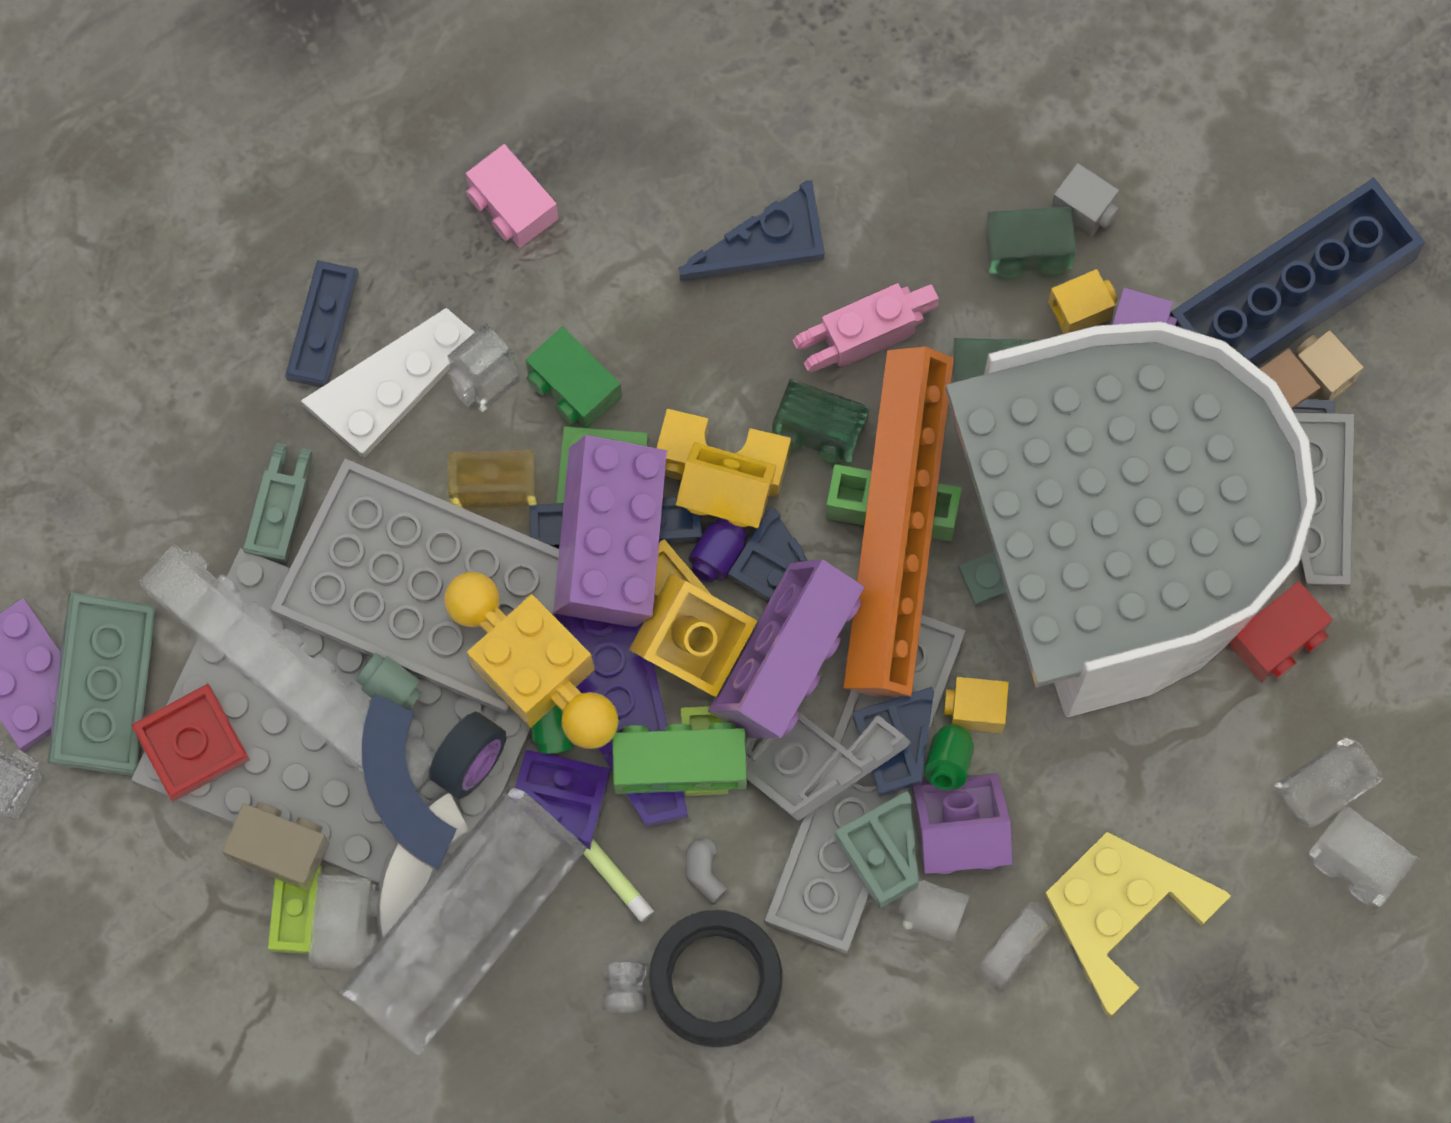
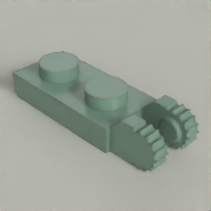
(278, 506)

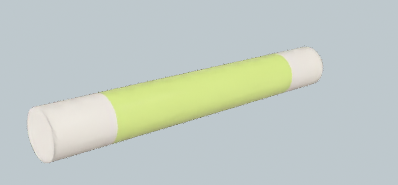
(618, 882)

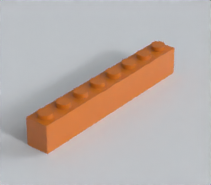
(899, 522)

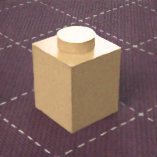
(1329, 364)

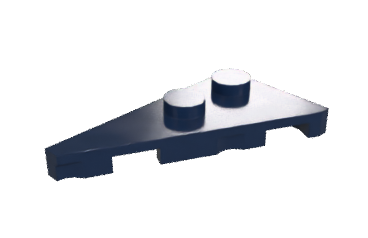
(777, 237)

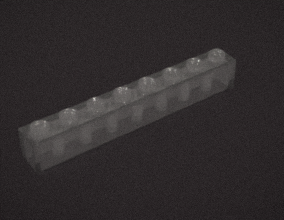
(270, 657)

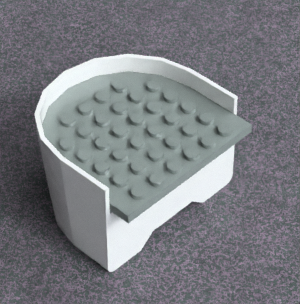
(1133, 500)

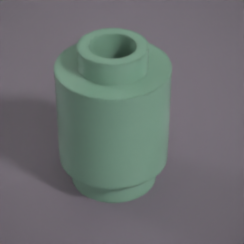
(389, 681)

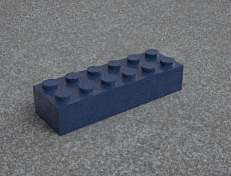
(1305, 275)

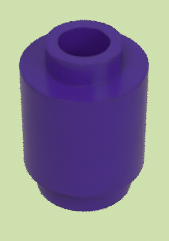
(717, 550)

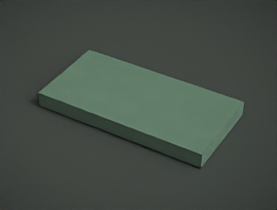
(101, 684)

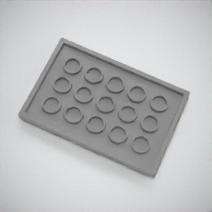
(381, 569)

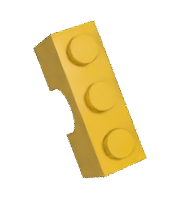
(683, 429)

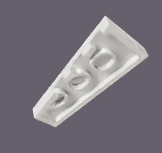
(384, 387)

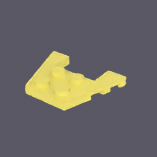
(1109, 896)

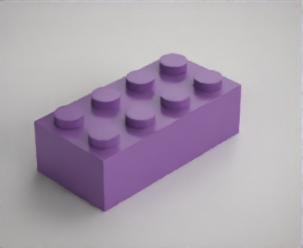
(610, 531)
(787, 649)

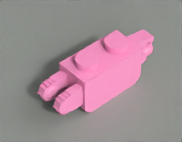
(867, 326)

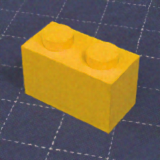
(725, 485)

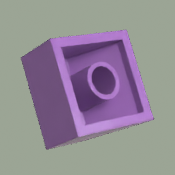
(963, 825)

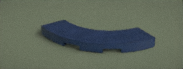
(391, 786)

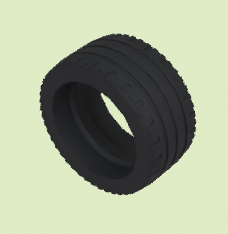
(727, 925)

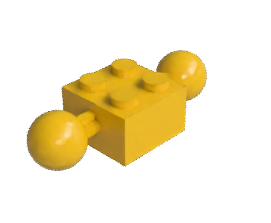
(531, 660)

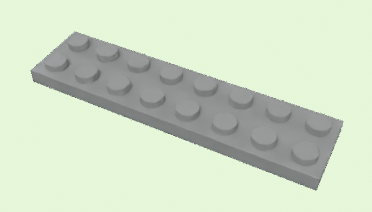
(819, 888)

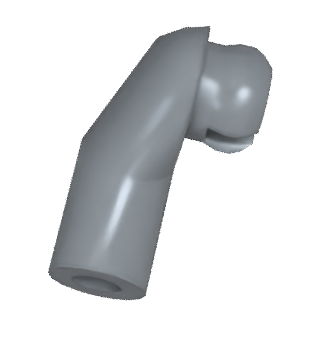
(699, 869)

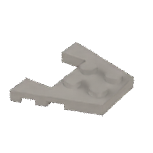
(812, 767)

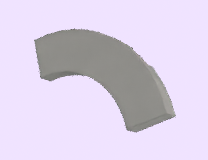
(405, 875)

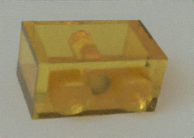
(492, 478)

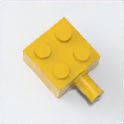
(693, 635)

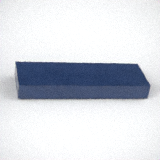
(322, 324)

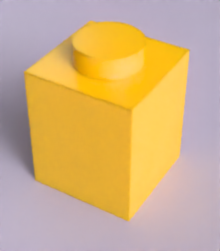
(1082, 302)
(977, 704)

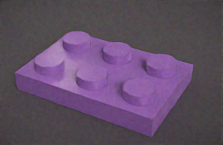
(26, 675)

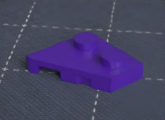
(566, 790)

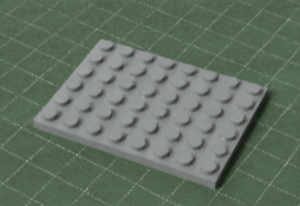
(297, 768)

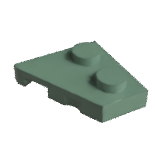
(883, 849)

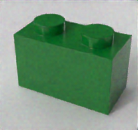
(572, 379)

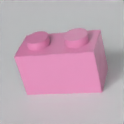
(511, 197)

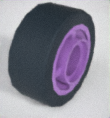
(467, 755)

